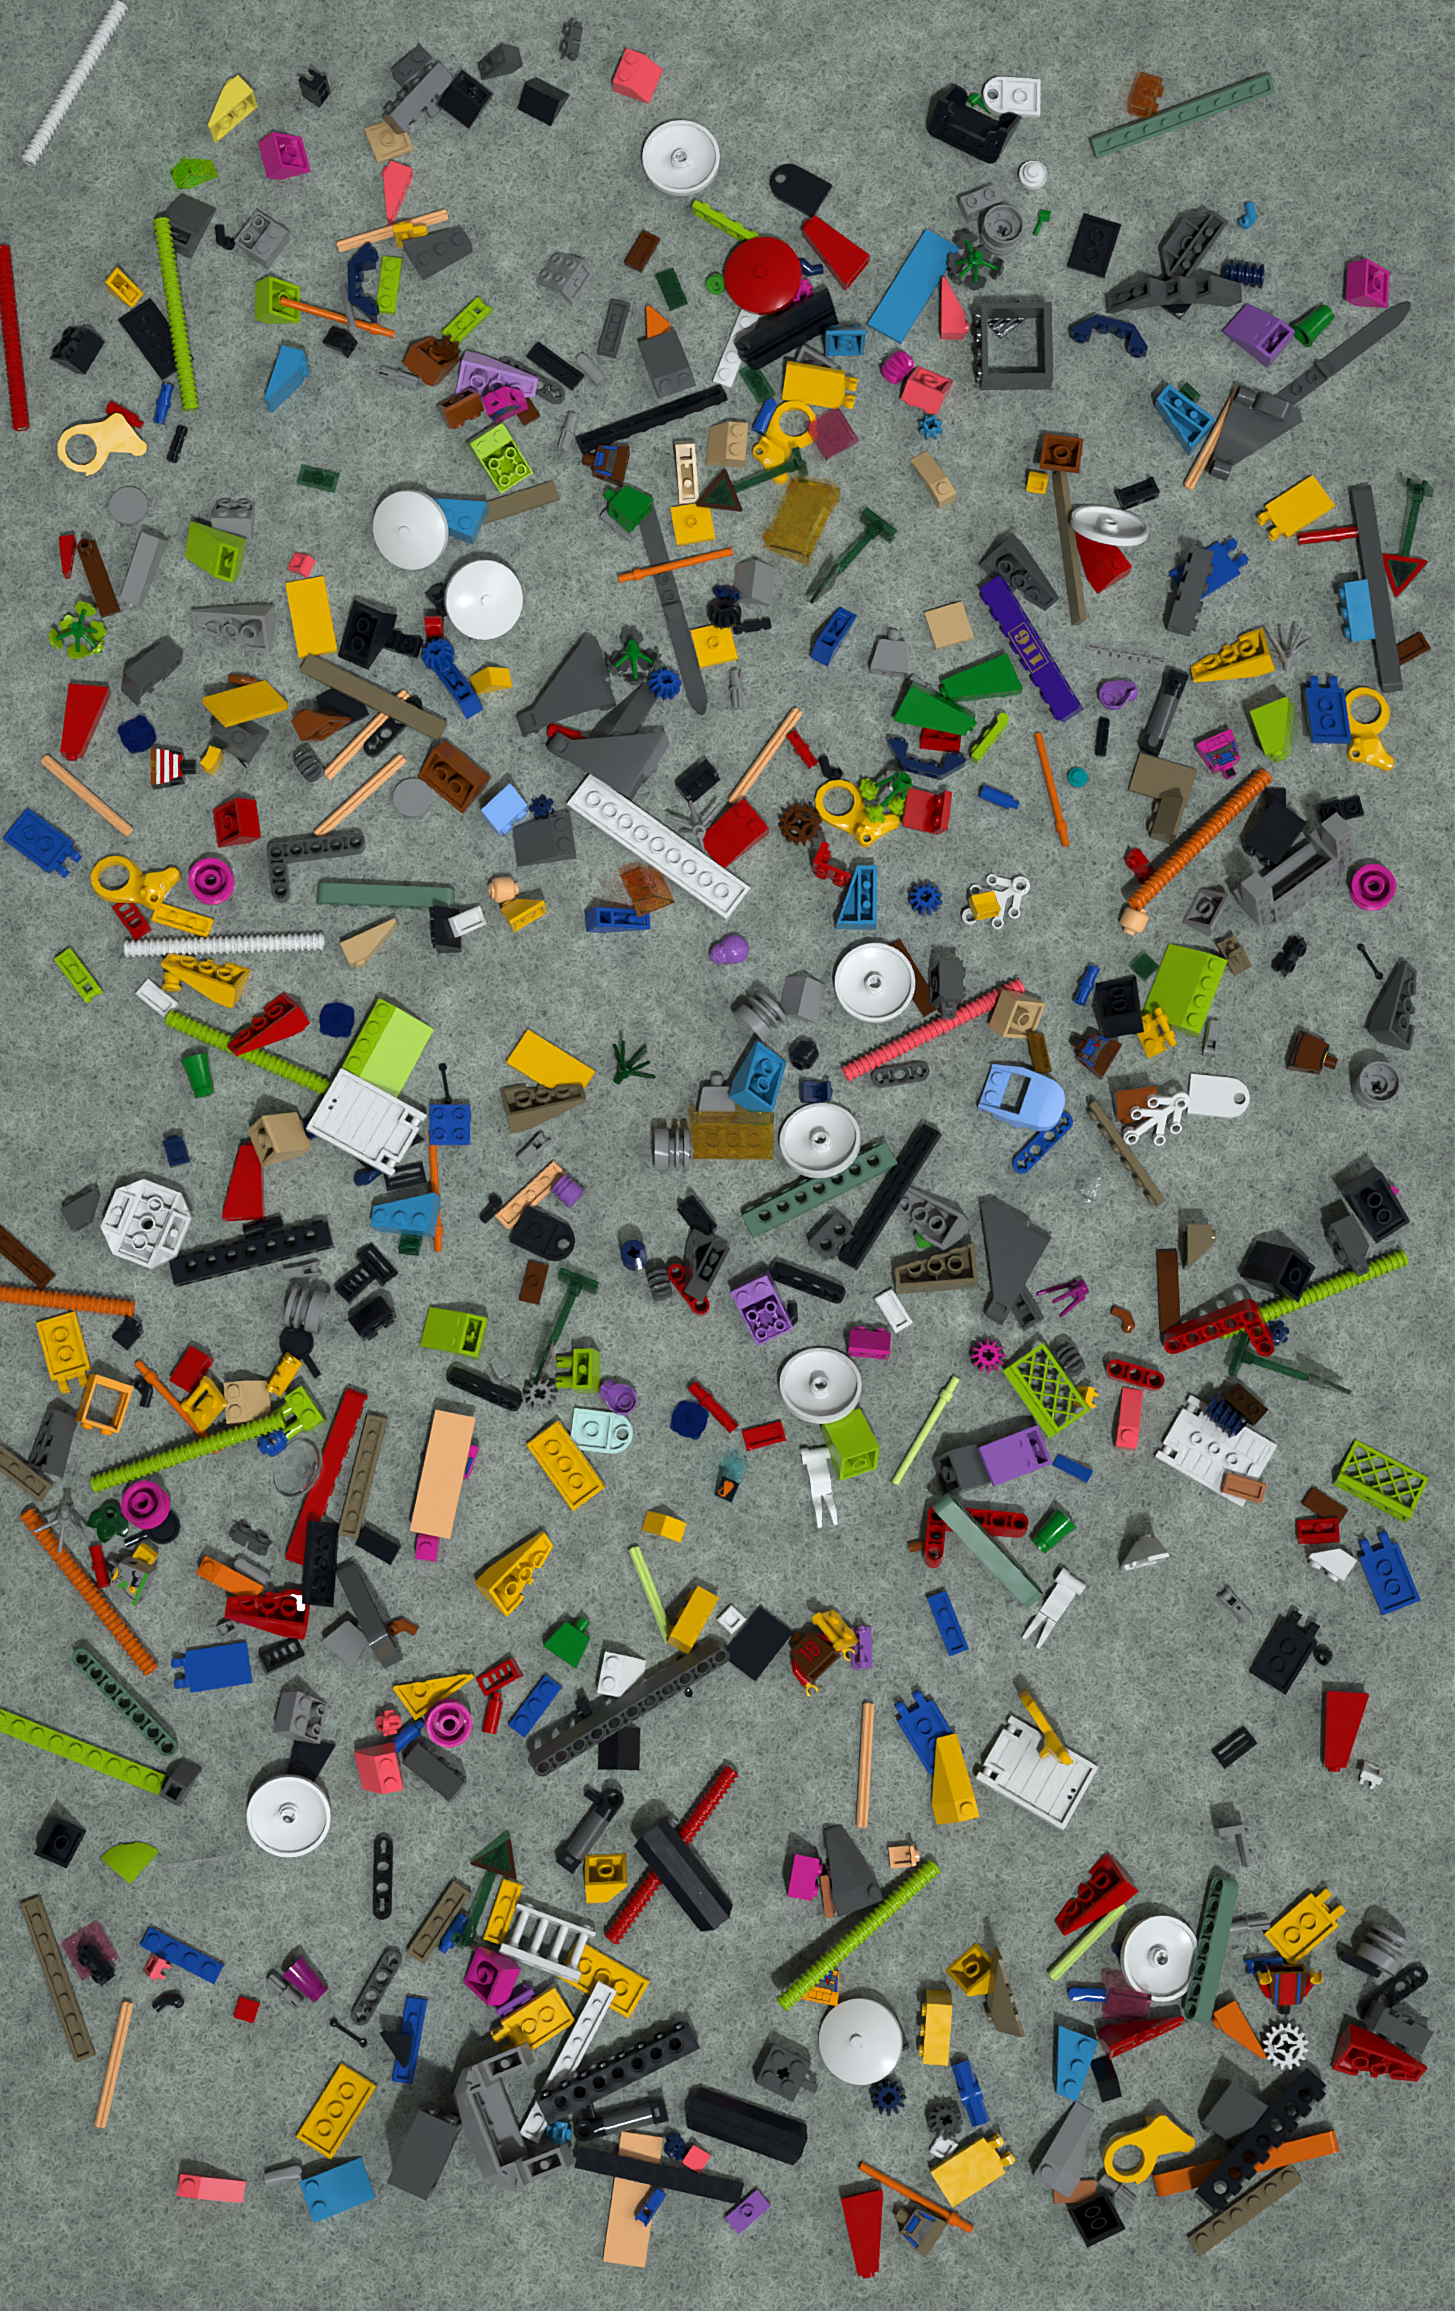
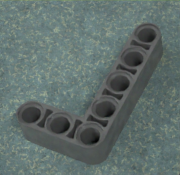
(306, 855)
(367, 1615)

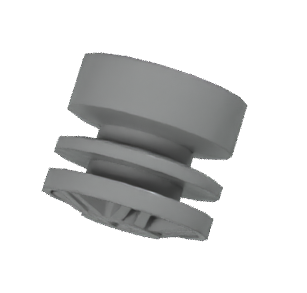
(1003, 220)
(763, 1013)
(1384, 1077)
(672, 1149)
(303, 1308)
(1384, 1948)

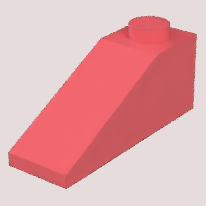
(396, 183)
(952, 316)
(1129, 1419)
(210, 2188)

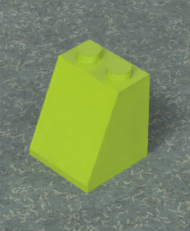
(1275, 728)
(851, 1445)

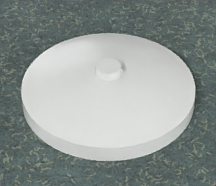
(681, 158)
(1109, 525)
(410, 529)
(483, 599)
(875, 983)
(820, 1140)
(820, 1385)
(288, 1815)
(1159, 1957)
(860, 2041)

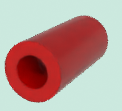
(130, 417)
(570, 733)
(492, 1714)

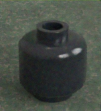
(804, 1055)

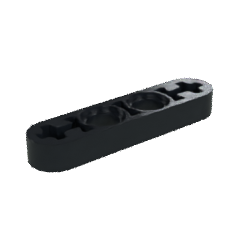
(390, 725)
(835, 1291)
(504, 1397)
(382, 1878)
(1390, 1990)

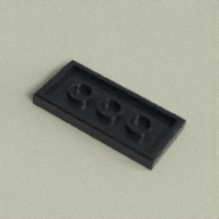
(152, 337)
(320, 1564)

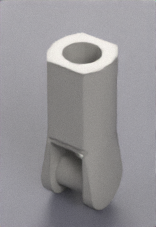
(591, 370)
(1212, 1035)
(531, 1151)
(298, 1271)
(252, 1571)
(1237, 1607)
(225, 1630)
(283, 2174)

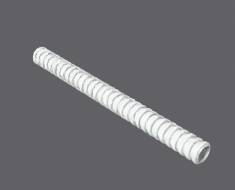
(76, 78)
(224, 944)

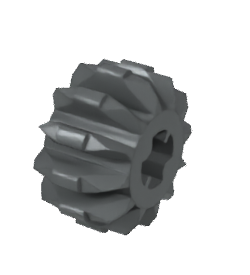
(308, 765)
(659, 1283)
(1069, 1359)
(938, 2117)

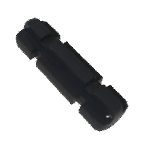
(177, 443)
(752, 626)
(1102, 737)

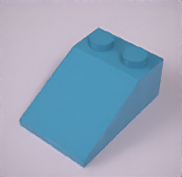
(844, 340)
(286, 377)
(758, 1080)
(337, 2189)

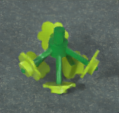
(74, 628)

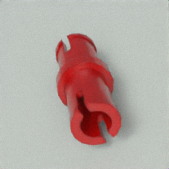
(802, 749)
(99, 1566)

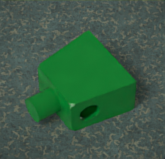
(628, 507)
(570, 1642)

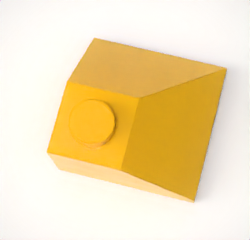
(522, 912)
(605, 1876)
(972, 1971)

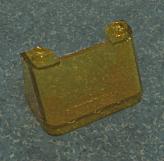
(802, 519)

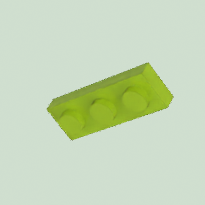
(389, 284)

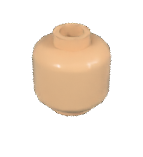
(502, 889)
(1133, 920)

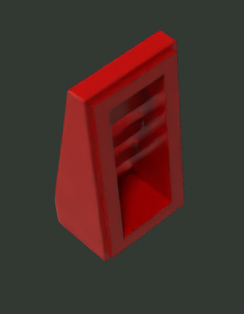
(67, 552)
(137, 929)
(514, 1668)

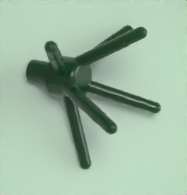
(625, 1069)

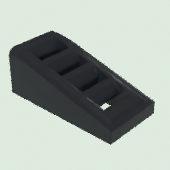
(355, 1293)
(262, 1656)

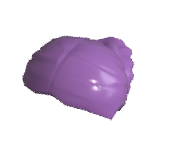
(1125, 689)
(730, 950)
(627, 1397)

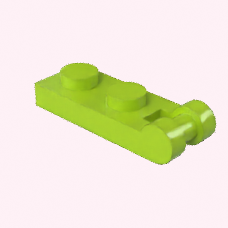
(467, 320)
(989, 737)
(77, 975)

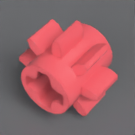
(388, 1722)

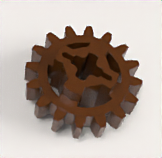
(810, 823)

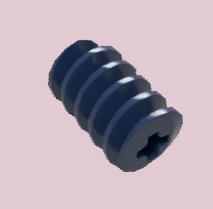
(1245, 273)
(626, 1255)
(1224, 1417)

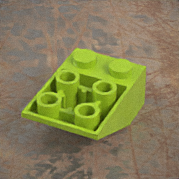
(499, 457)
(215, 551)
(454, 1332)

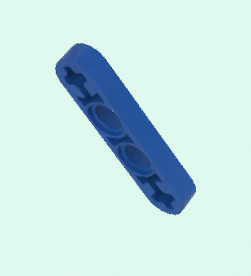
(1045, 1146)

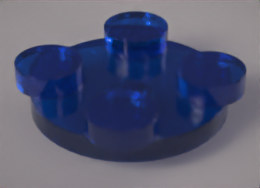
(137, 735)
(337, 1020)
(689, 1420)

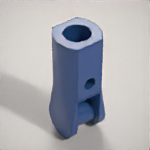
(765, 416)
(1270, 1960)
(1090, 1994)
(653, 2203)

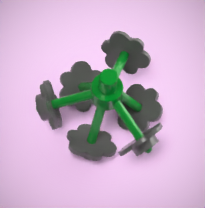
(977, 260)
(622, 661)

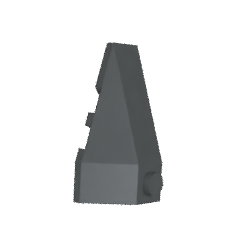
(1021, 571)
(628, 715)
(1392, 1016)
(851, 1878)

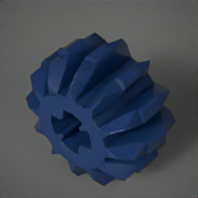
(893, 2103)

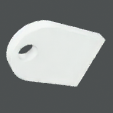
(1013, 95)
(1215, 1096)

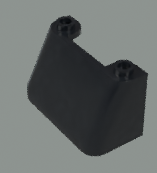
(970, 129)

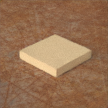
(386, 142)
(949, 625)

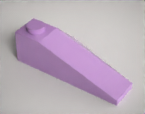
(489, 375)

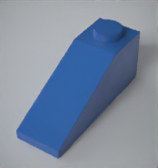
(832, 636)
(460, 691)
(615, 920)

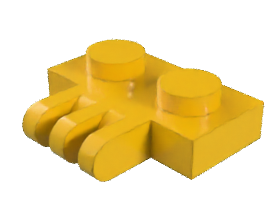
(406, 231)

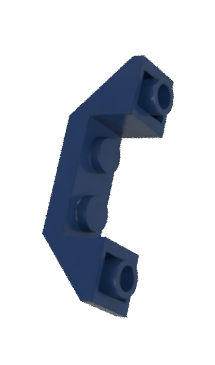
(362, 261)
(1082, 332)
(932, 770)

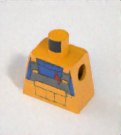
(826, 1990)

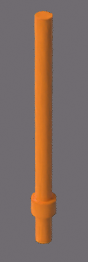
(374, 328)
(638, 574)
(1061, 825)
(435, 1188)
(151, 1378)
(952, 2218)

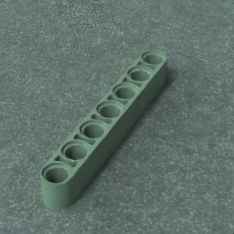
(384, 895)
(987, 1550)
(116, 1697)
(1211, 1949)

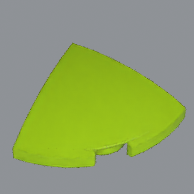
(129, 1859)

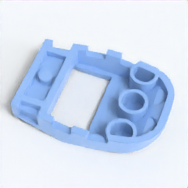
(1041, 1104)

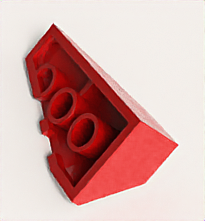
(1126, 2036)

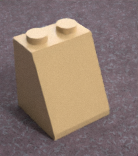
(279, 1138)

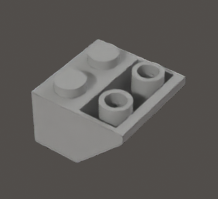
(262, 239)
(234, 517)
(300, 1717)

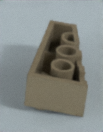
(939, 1272)

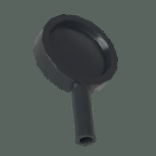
(300, 1345)
(162, 1534)

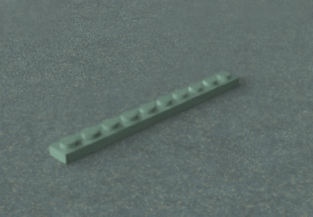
(1182, 115)

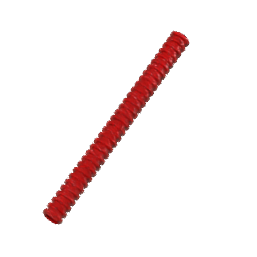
(12, 343)
(686, 1833)

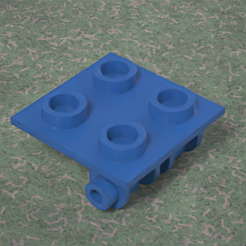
(450, 1124)

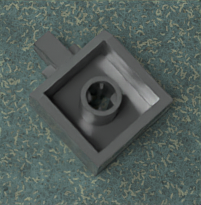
(947, 986)
(1349, 1244)
(787, 2086)

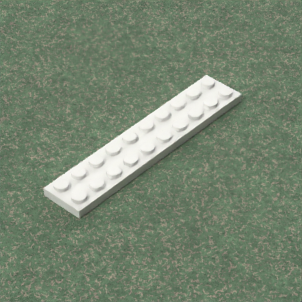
(658, 846)

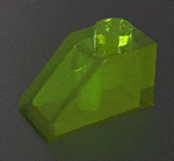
(193, 172)

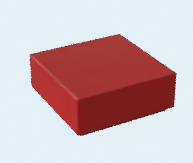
(246, 2010)

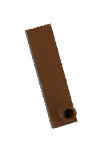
(97, 577)

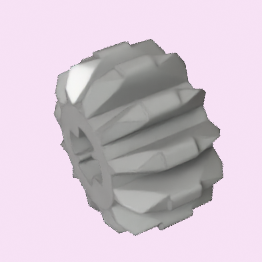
(538, 1402)

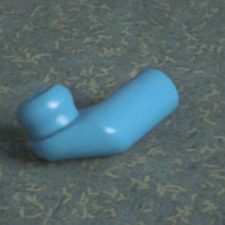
(1250, 217)

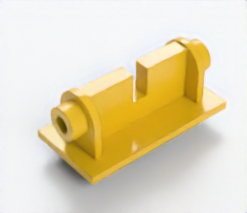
(283, 1374)

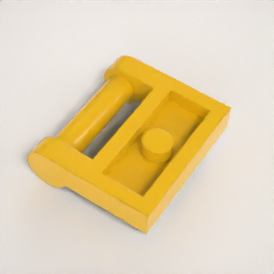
(208, 1408)
(835, 1629)

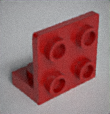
(927, 811)
(823, 870)

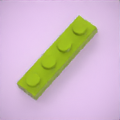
(721, 221)

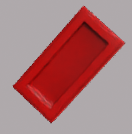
(764, 1436)

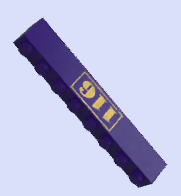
(1031, 649)

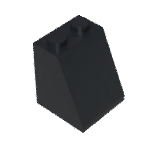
(1274, 835)
(1278, 1270)

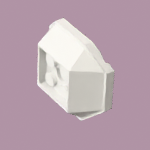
(126, 1219)

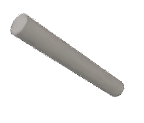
(348, 308)

